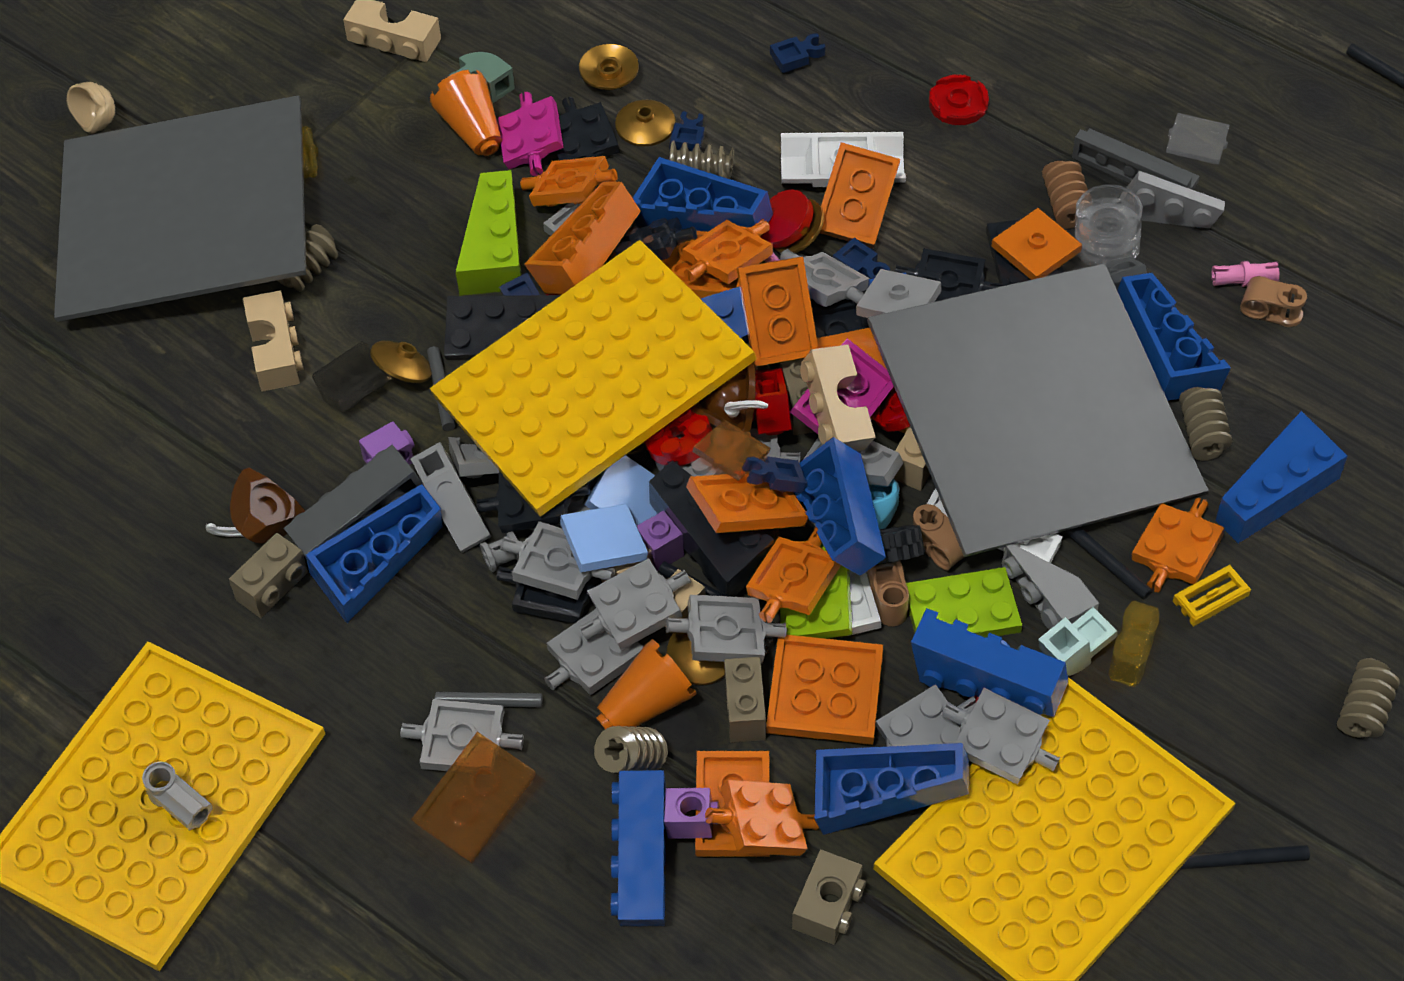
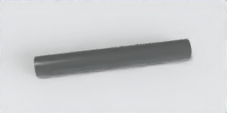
(438, 374)
(502, 699)

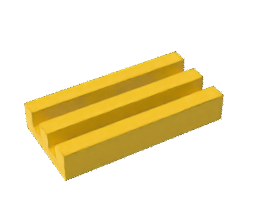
(1219, 605)

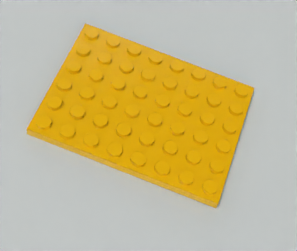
(592, 376)
(1066, 857)
(111, 858)

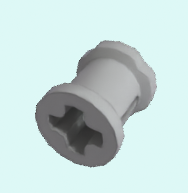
(495, 556)

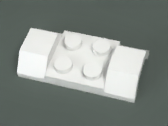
(811, 156)

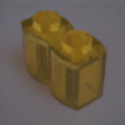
(1134, 643)

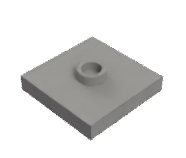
(896, 291)

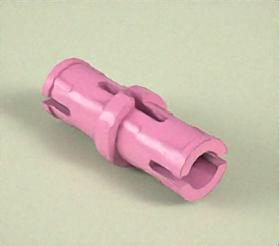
(1243, 273)

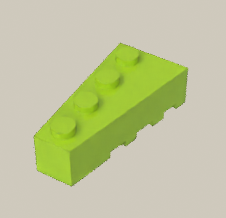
(491, 237)

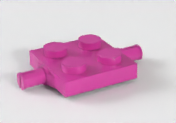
(530, 133)

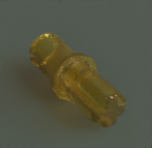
(310, 153)

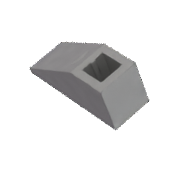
(452, 496)
(1048, 587)

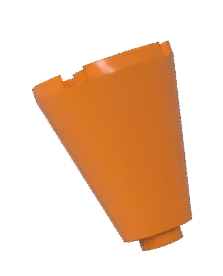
(468, 110)
(645, 690)

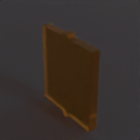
(728, 448)

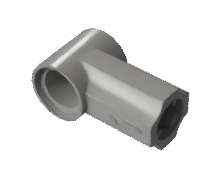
(175, 797)

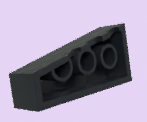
(725, 557)

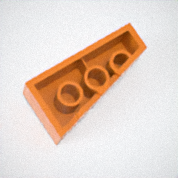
(584, 239)

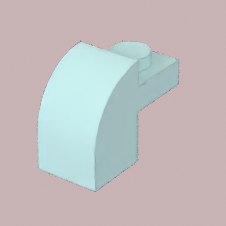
(1078, 641)

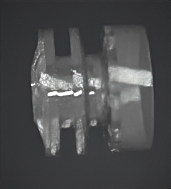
(1108, 224)

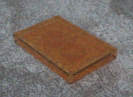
(474, 797)

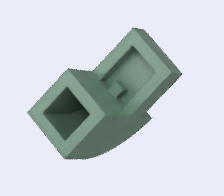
(495, 70)

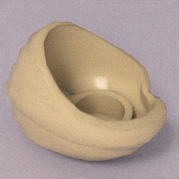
(91, 106)

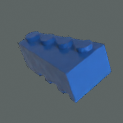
(698, 198)
(1168, 337)
(842, 506)
(374, 550)
(970, 662)
(885, 781)

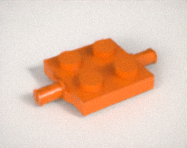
(568, 181)
(726, 249)
(1177, 544)
(792, 576)
(762, 818)

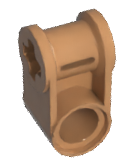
(1271, 299)
(938, 536)
(889, 587)

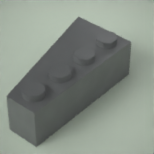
(353, 500)

